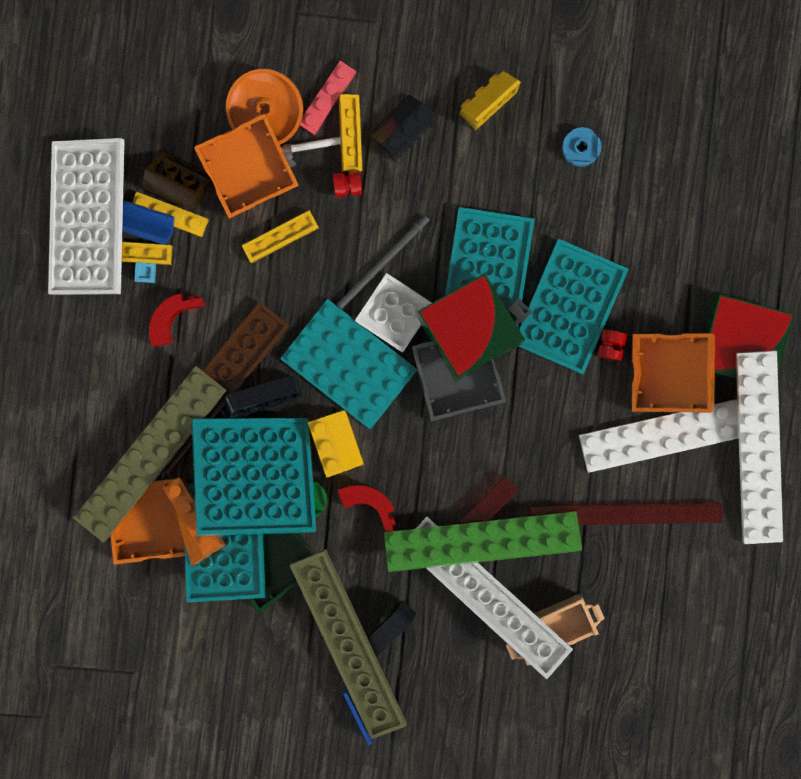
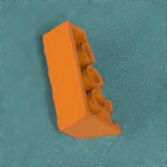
(184, 505)

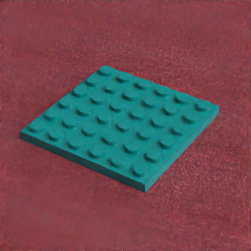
(253, 476)

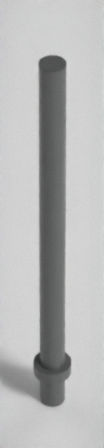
(417, 227)

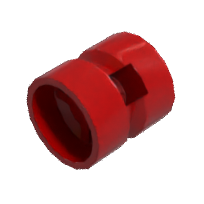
(347, 183)
(612, 345)

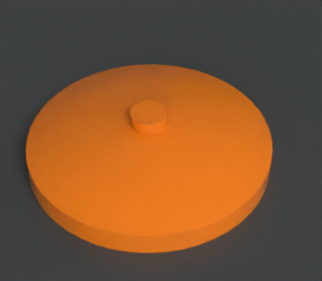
(268, 94)

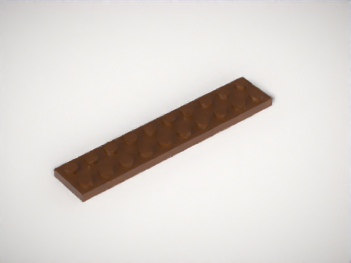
(239, 359)

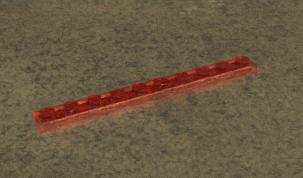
(638, 513)

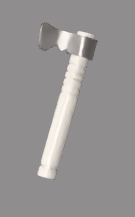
(288, 148)

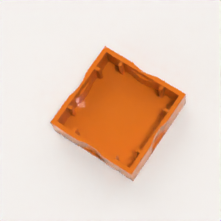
(246, 166)
(673, 373)
(149, 529)

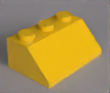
(489, 99)
(335, 443)

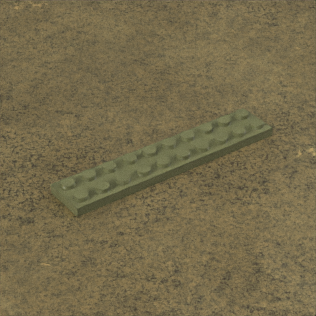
(149, 454)
(348, 644)

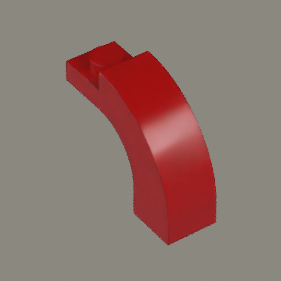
(163, 317)
(369, 495)

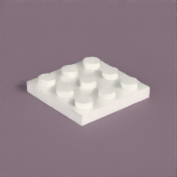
(393, 312)

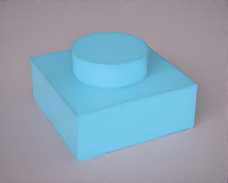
(145, 272)

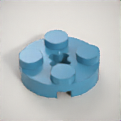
(589, 139)

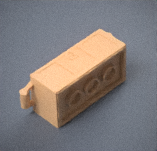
(569, 620)

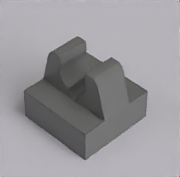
(520, 310)

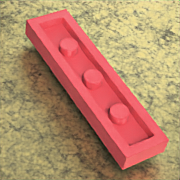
(327, 97)

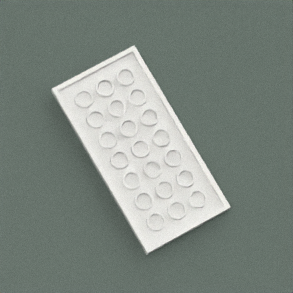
(86, 217)

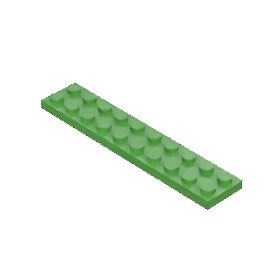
(482, 541)

